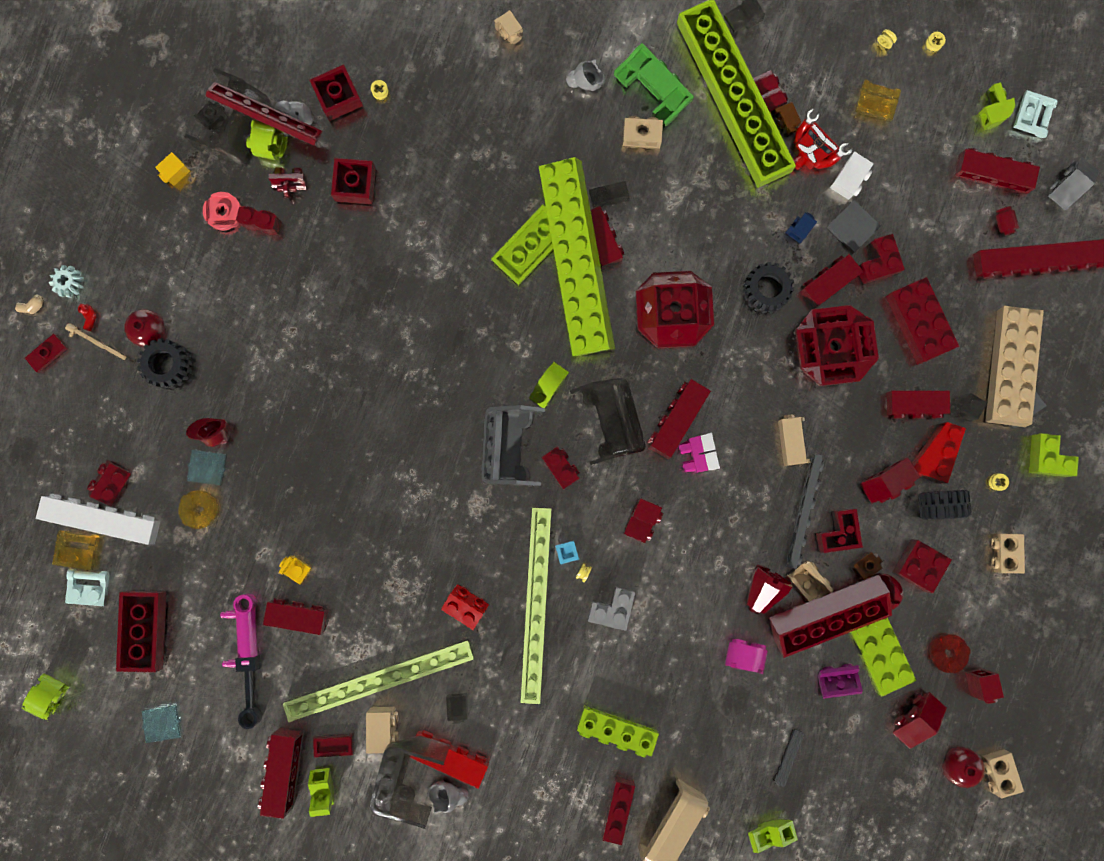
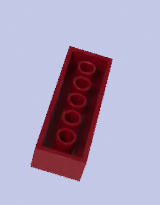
(831, 616)

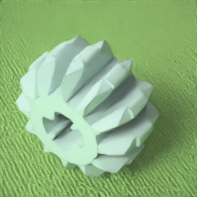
(66, 281)

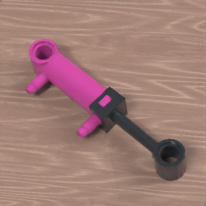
(247, 658)

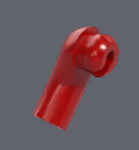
(90, 316)

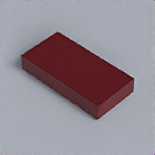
(333, 745)

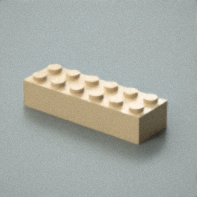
(1014, 366)

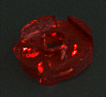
(960, 653)

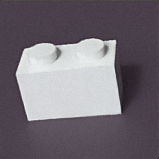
(852, 175)

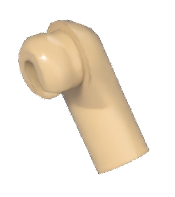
(32, 306)

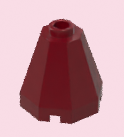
(766, 589)

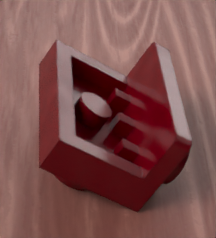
(108, 483)

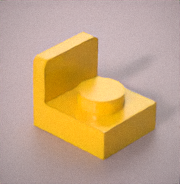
(294, 569)

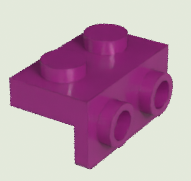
(840, 681)

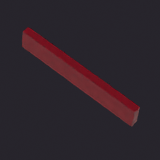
(263, 113)

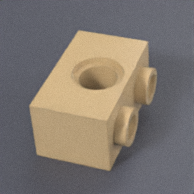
(633, 138)

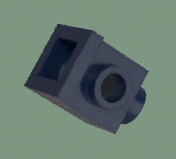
(802, 227)

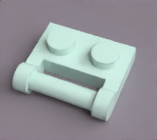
(1029, 113)
(87, 594)

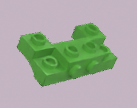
(658, 80)

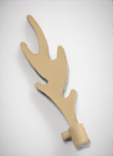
(73, 330)

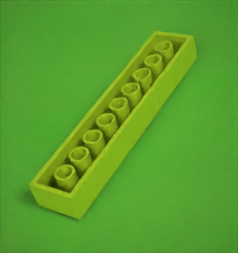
(735, 93)
(576, 257)

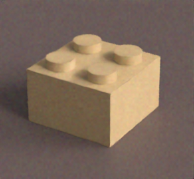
(381, 728)

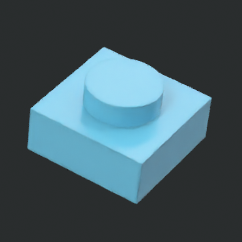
(567, 552)

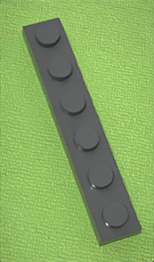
(806, 504)

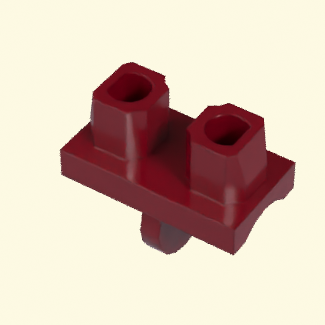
(287, 182)

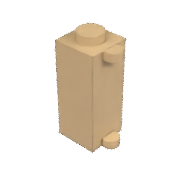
(792, 440)

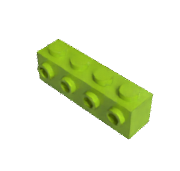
(617, 731)

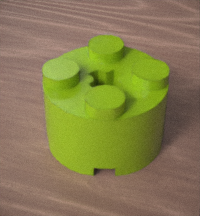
(266, 141)
(44, 697)

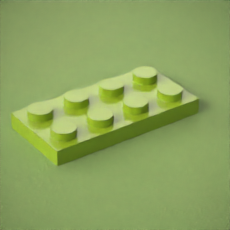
(526, 247)
(883, 657)

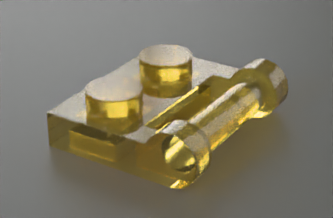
(875, 105)
(72, 556)

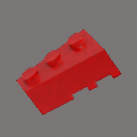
(939, 453)

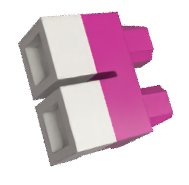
(699, 462)

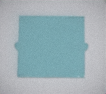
(206, 467)
(161, 724)

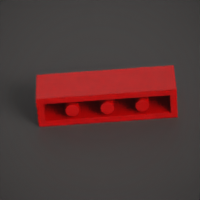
(458, 763)

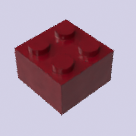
(336, 92)
(353, 181)
(922, 566)

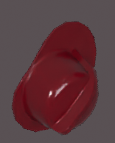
(209, 431)

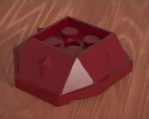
(670, 328)
(855, 341)

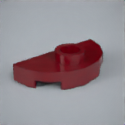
(894, 587)

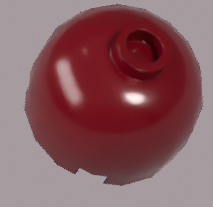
(144, 327)
(963, 767)

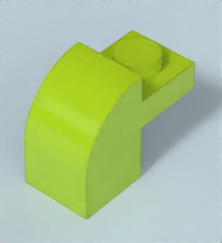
(1000, 107)
(548, 384)
(321, 792)
(772, 833)

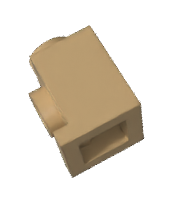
(509, 27)

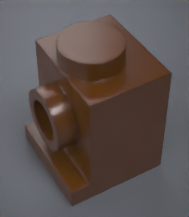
(787, 118)
(860, 568)

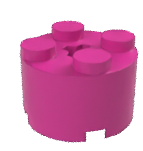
(746, 657)

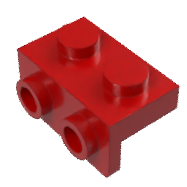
(465, 606)

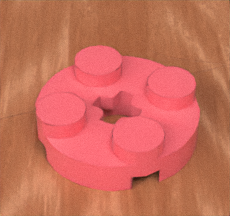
(214, 204)

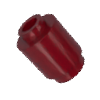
(1007, 221)

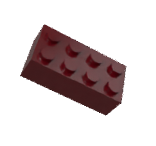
(922, 320)
(679, 419)
(141, 631)
(281, 772)

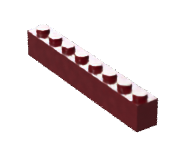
(1039, 258)

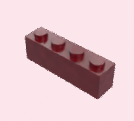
(997, 170)

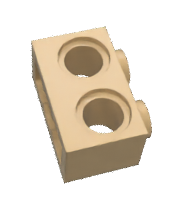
(1014, 553)
(1006, 771)

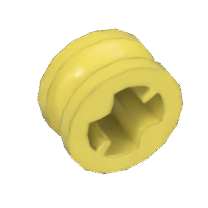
(887, 38)
(933, 47)
(381, 84)
(1005, 480)
(583, 572)

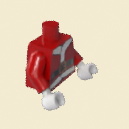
(815, 147)

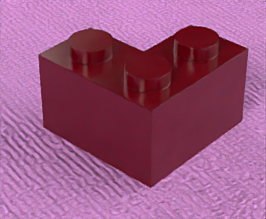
(885, 260)
(890, 481)
(642, 520)
(846, 533)
(921, 722)

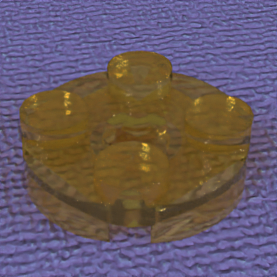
(190, 517)

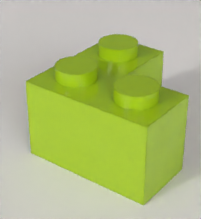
(1046, 457)

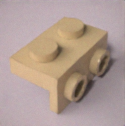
(809, 581)

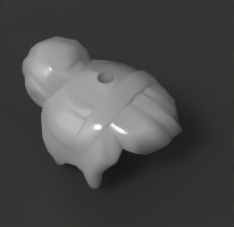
(586, 76)
(290, 108)
(447, 801)

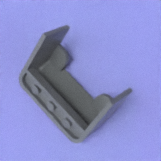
(503, 445)

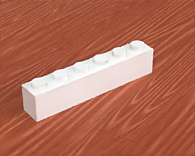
(98, 520)

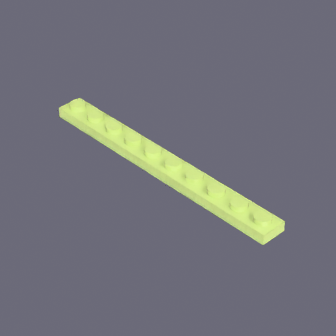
(536, 606)
(378, 681)

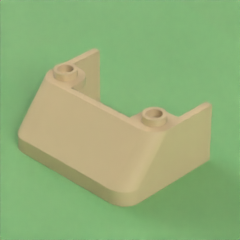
(676, 826)

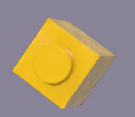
(172, 169)

